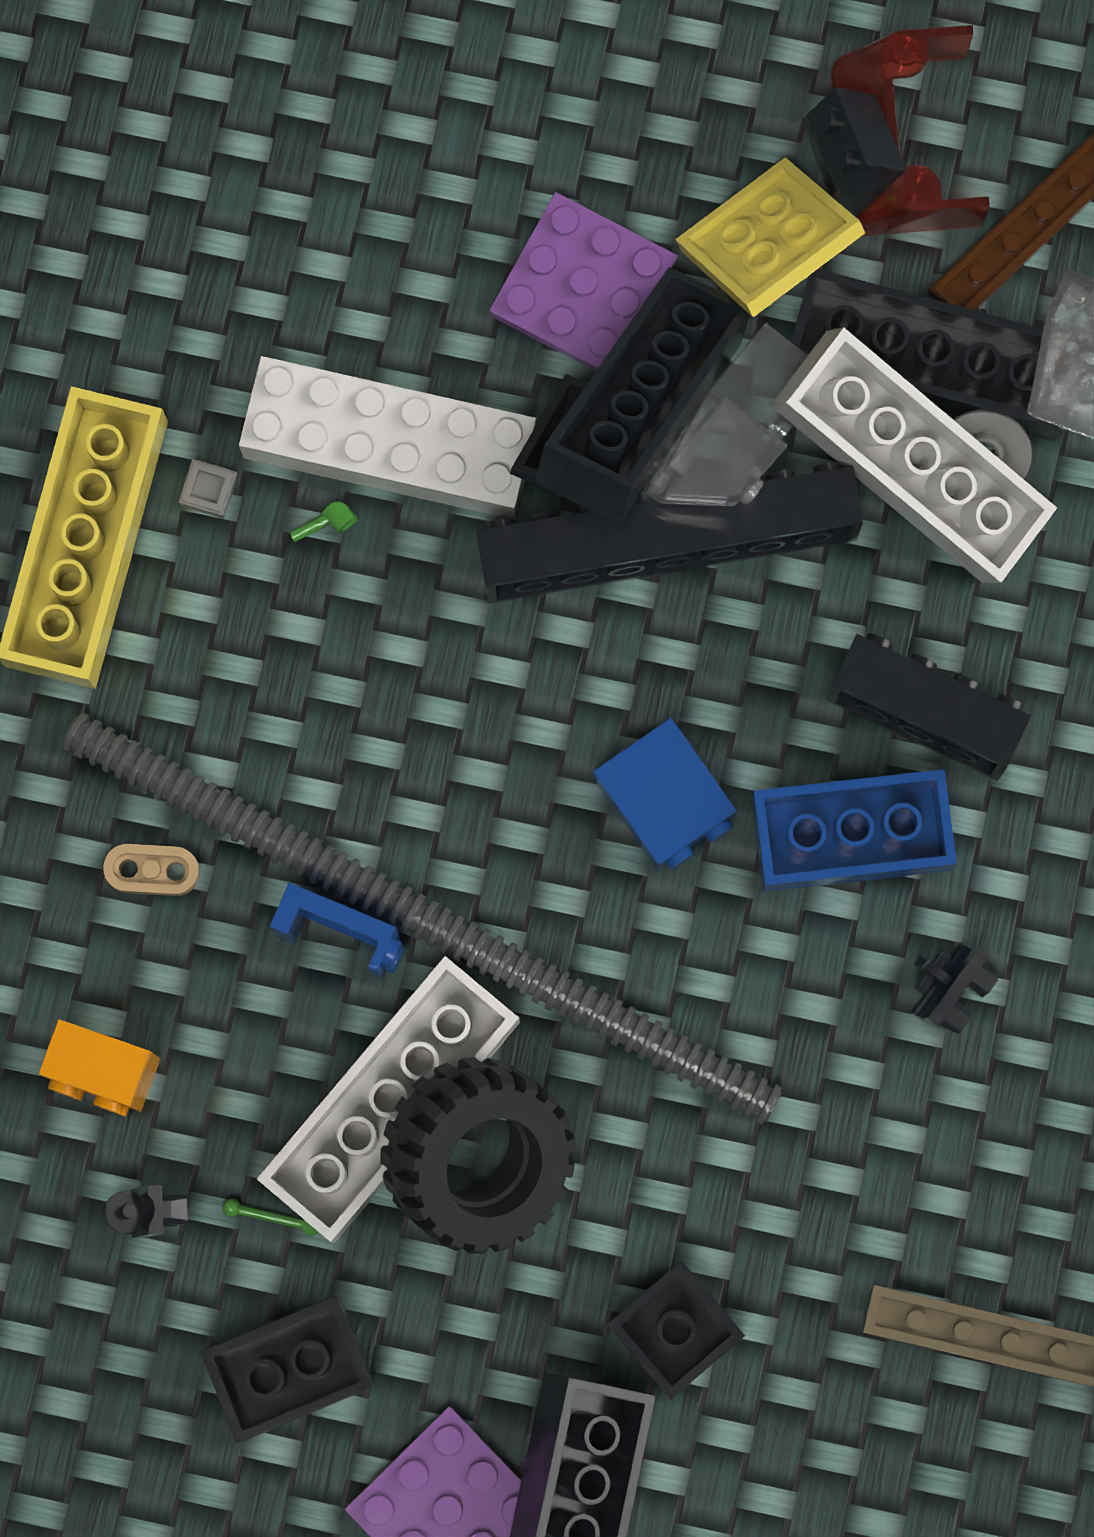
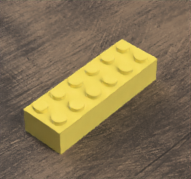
(83, 537)

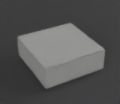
(208, 488)

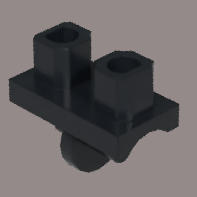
(946, 981)
(145, 1211)

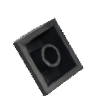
(853, 148)

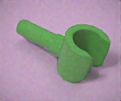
(335, 514)

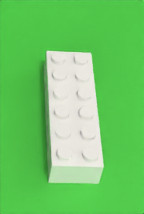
(385, 437)
(913, 456)
(334, 1157)

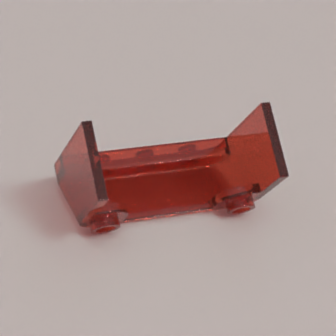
(915, 198)

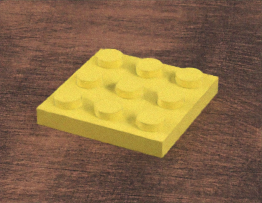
(770, 236)

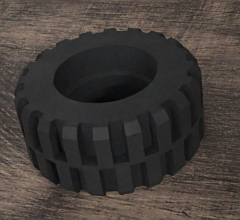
(520, 1189)

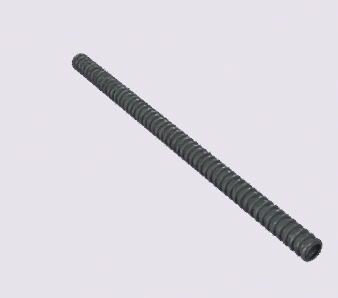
(420, 917)

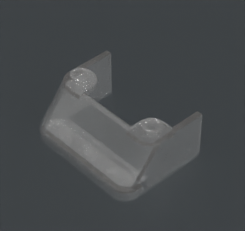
(733, 430)

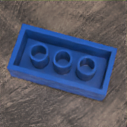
(853, 830)

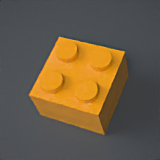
(99, 1066)

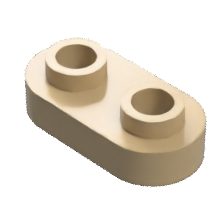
(152, 871)

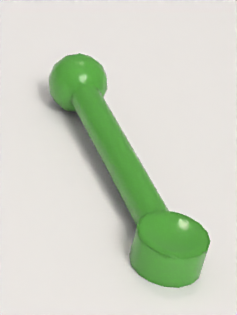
(232, 1208)

